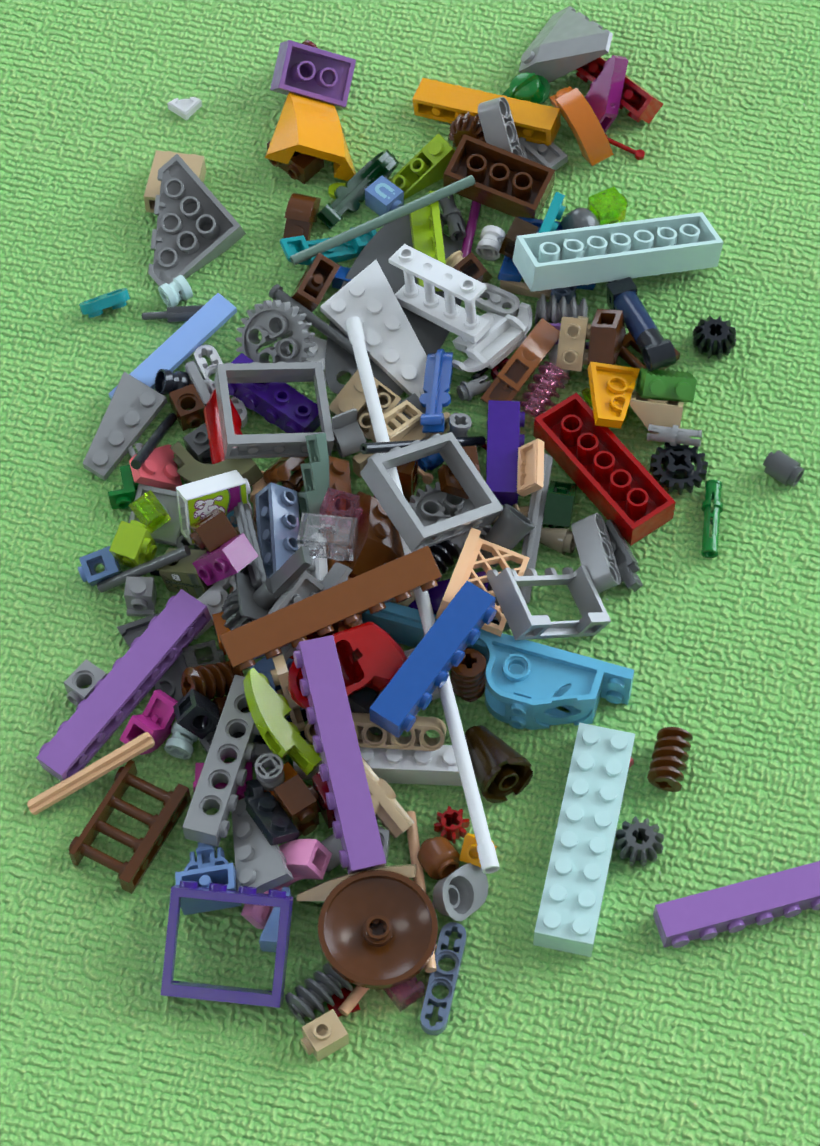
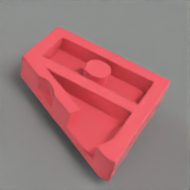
(158, 470)

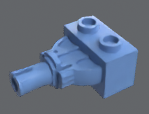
(205, 869)

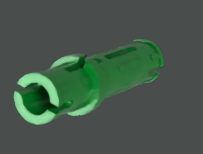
(712, 492)

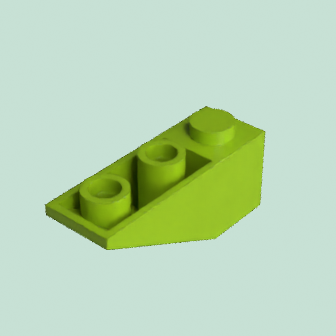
(424, 167)

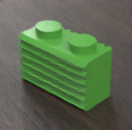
(666, 385)

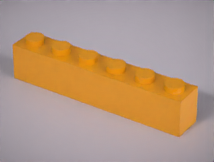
(446, 101)

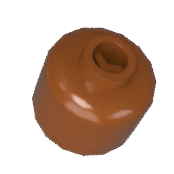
(438, 857)

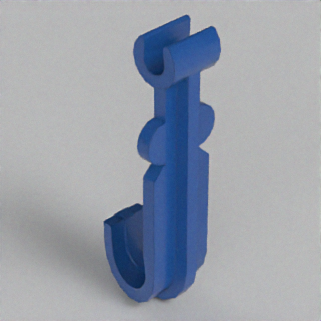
(436, 388)

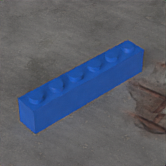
(432, 659)

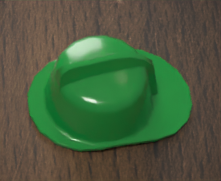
(529, 88)

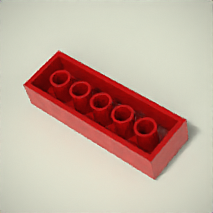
(604, 469)

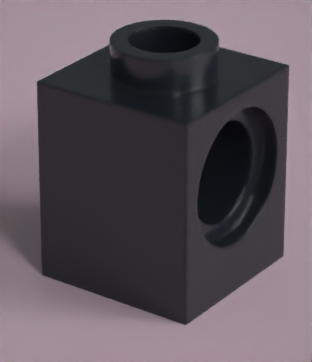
(197, 714)

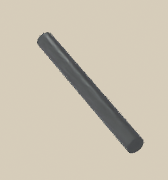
(144, 568)

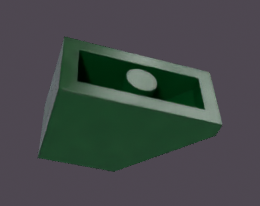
(559, 504)

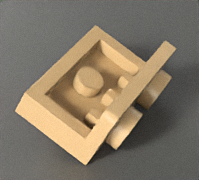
(571, 344)

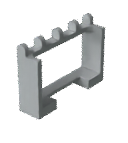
(528, 626)

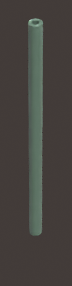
(383, 220)

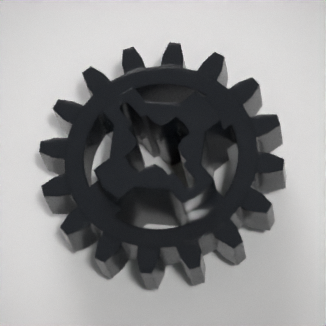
(679, 469)

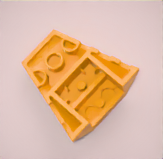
(313, 130)

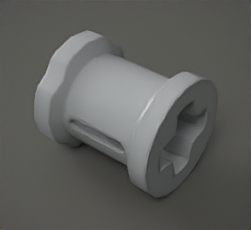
(459, 424)

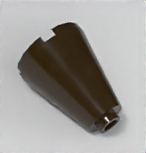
(496, 765)

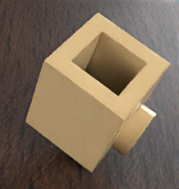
(324, 1035)

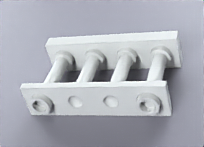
(433, 307)

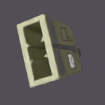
(183, 575)

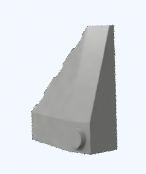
(565, 45)
(190, 224)

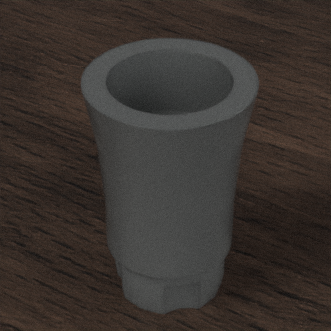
(508, 530)

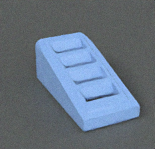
(269, 935)

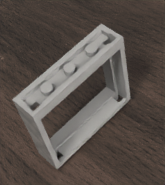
(269, 444)
(400, 511)

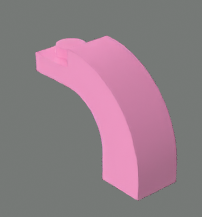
(305, 861)

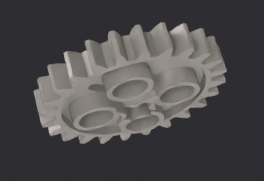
(266, 319)
(436, 506)

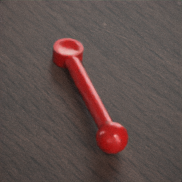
(639, 154)

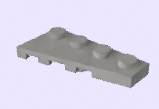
(125, 420)
(255, 859)

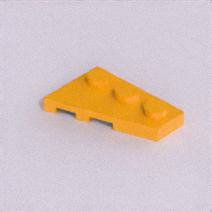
(611, 392)

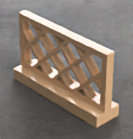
(468, 562)

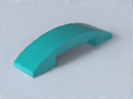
(337, 254)

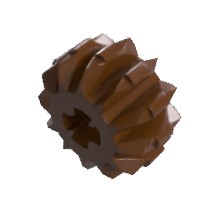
(465, 125)

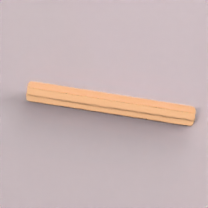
(90, 773)

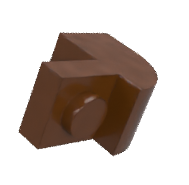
(300, 215)

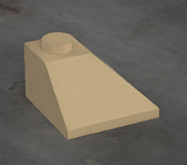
(657, 411)

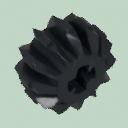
(714, 337)

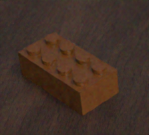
(501, 178)

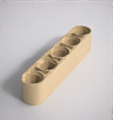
(416, 741)

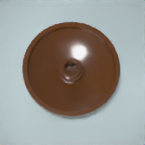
(377, 929)

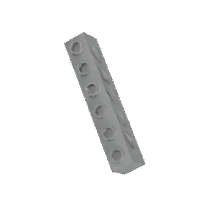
(211, 828)

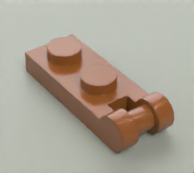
(281, 469)

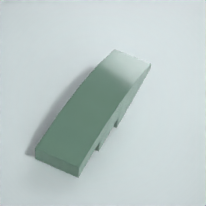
(314, 475)

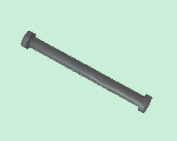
(277, 293)

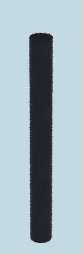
(153, 441)

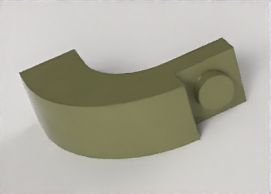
(192, 470)

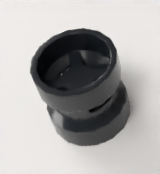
(167, 381)

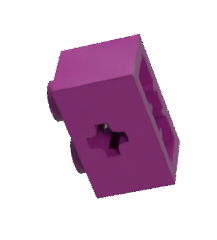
(225, 560)

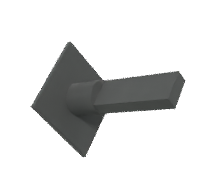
(258, 601)

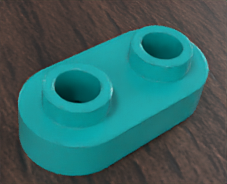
(95, 306)

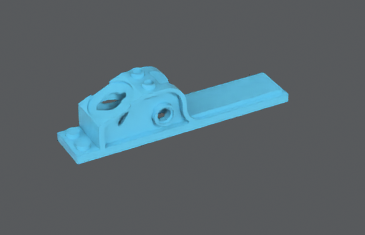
(526, 677)

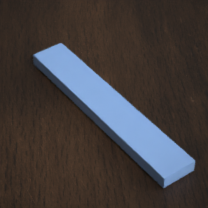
(184, 340)

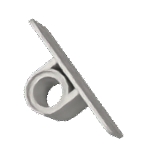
(347, 433)

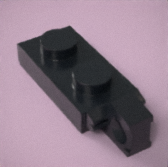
(268, 814)

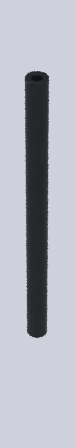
(385, 447)

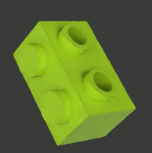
(133, 544)

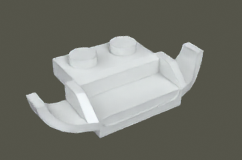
(501, 340)

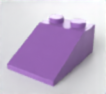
(313, 73)

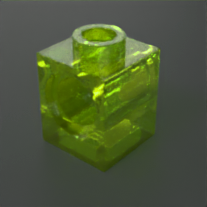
(150, 511)

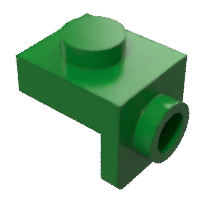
(123, 497)

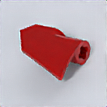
(214, 430)

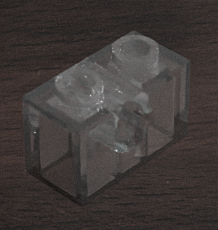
(328, 536)

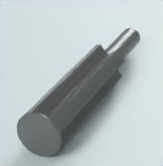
(173, 314)

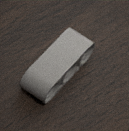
(499, 125)
(596, 552)

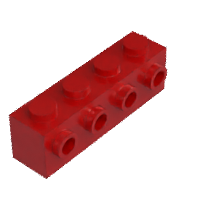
(634, 97)

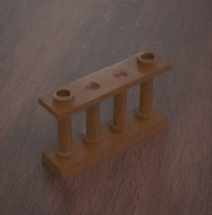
(144, 848)

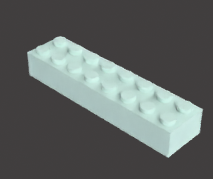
(616, 251)
(584, 840)

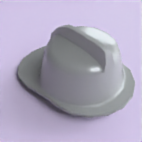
(461, 892)

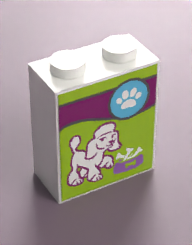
(206, 495)

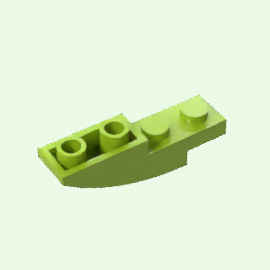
(269, 715)

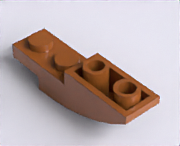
(523, 363)

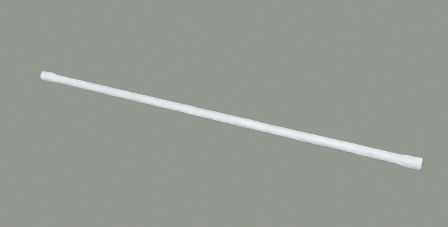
(485, 846)

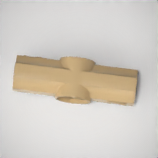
(385, 805)

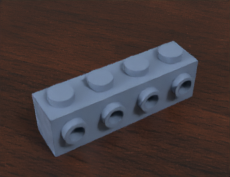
(277, 525)

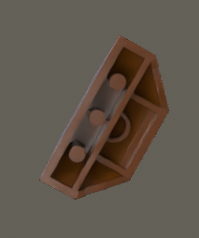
(377, 538)

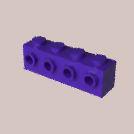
(277, 403)
(502, 449)

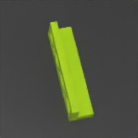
(427, 233)

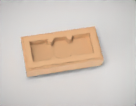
(530, 467)

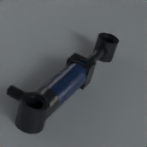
(655, 349)

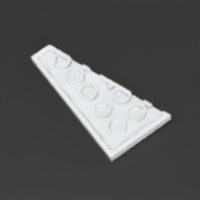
(385, 327)

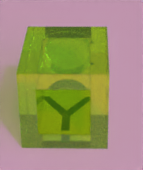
(608, 206)

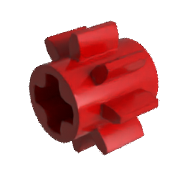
(450, 818)

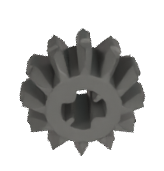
(628, 844)

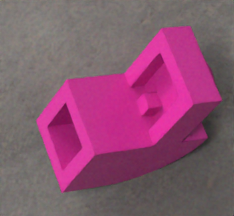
(154, 720)

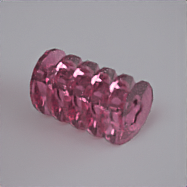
(543, 389)

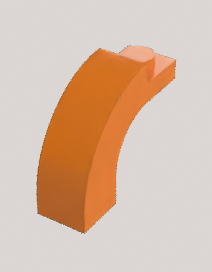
(583, 124)

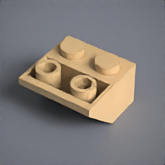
(353, 397)

